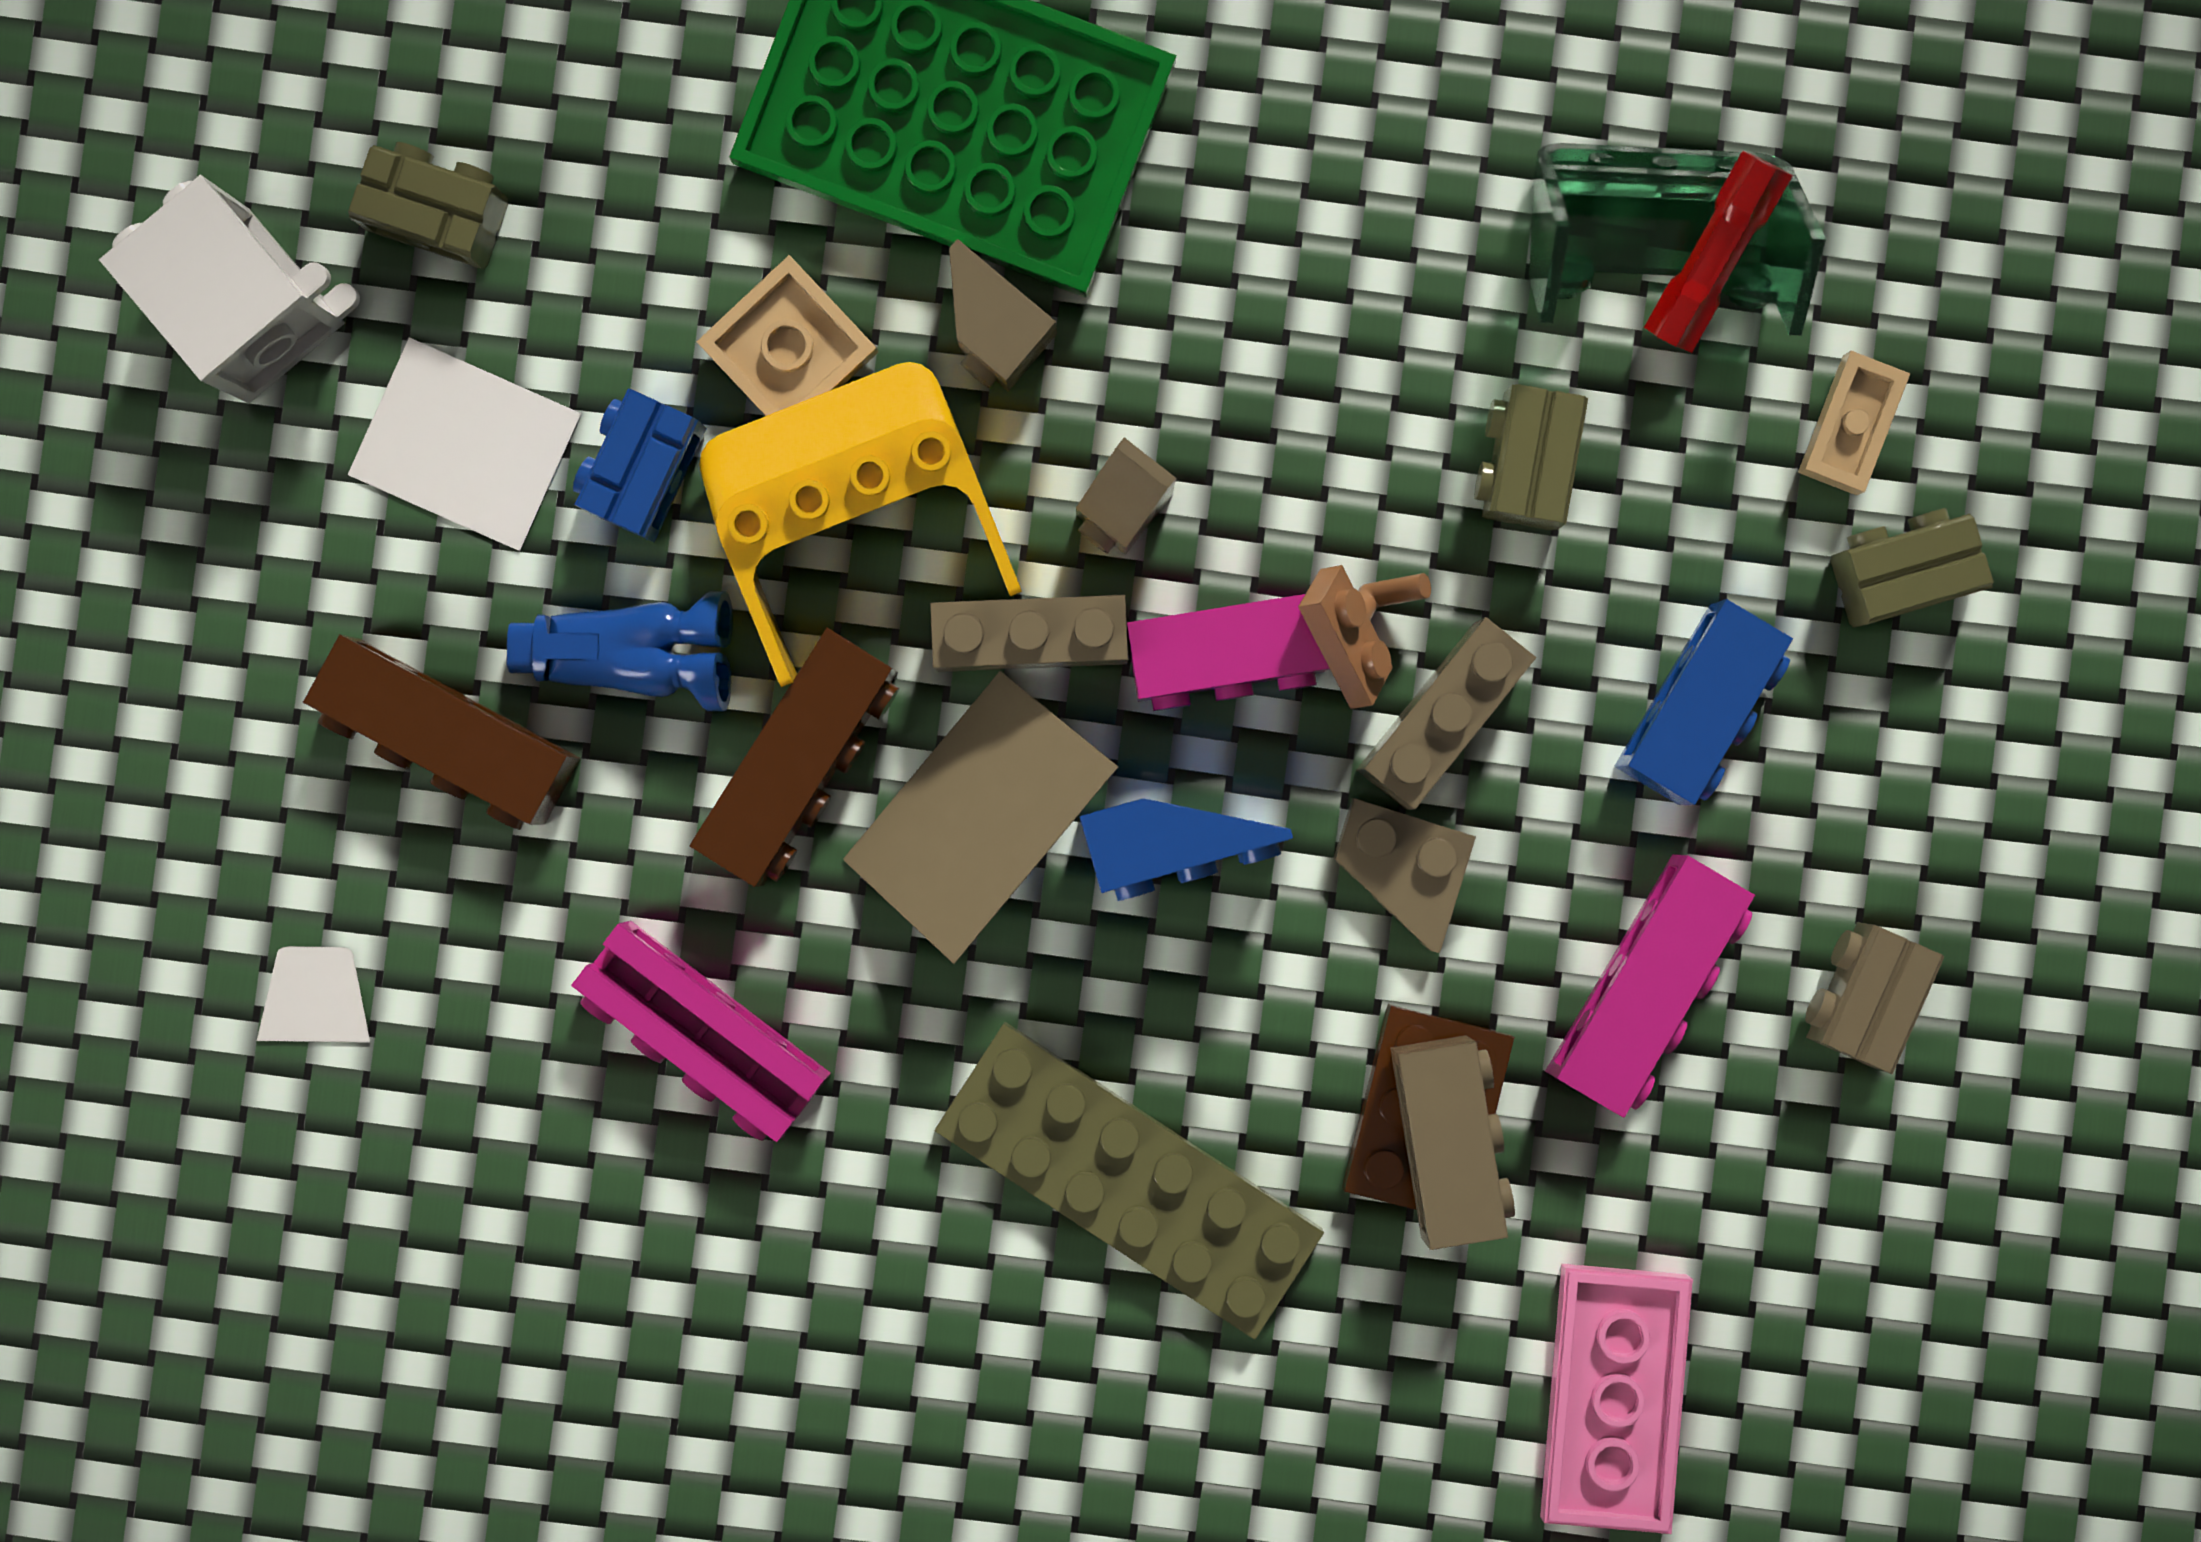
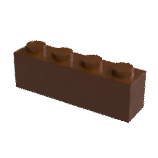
(441, 731)
(795, 759)

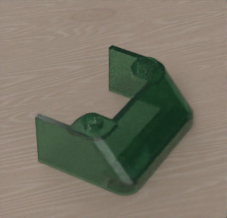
(1645, 215)

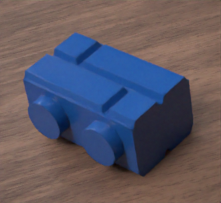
(638, 464)

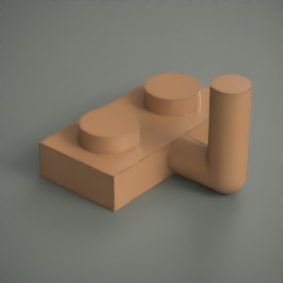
(1343, 629)

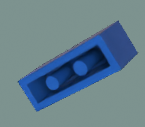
(1706, 704)

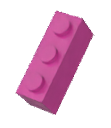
(1223, 652)

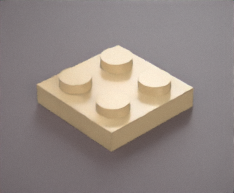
(787, 341)

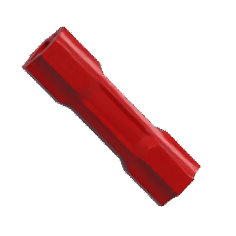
(1739, 212)

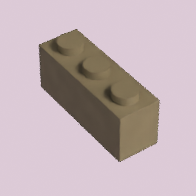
(1029, 633)
(1446, 713)
(1452, 1142)

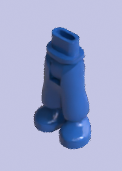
(631, 649)

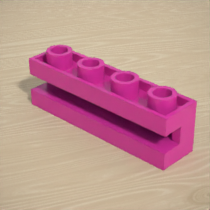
(1651, 984)
(700, 1031)

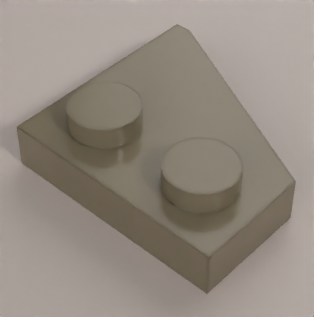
(1406, 866)

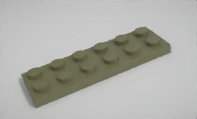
(1129, 1180)

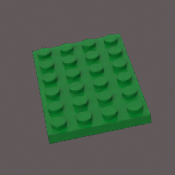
(960, 123)

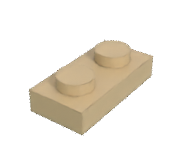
(1854, 423)

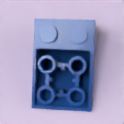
(1159, 838)

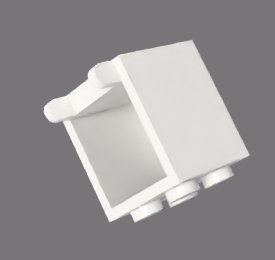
(225, 289)

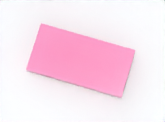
(1616, 1398)

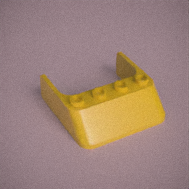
(829, 466)

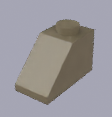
(995, 321)
(1124, 498)

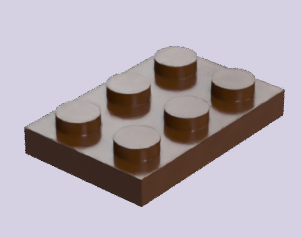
(1379, 1154)

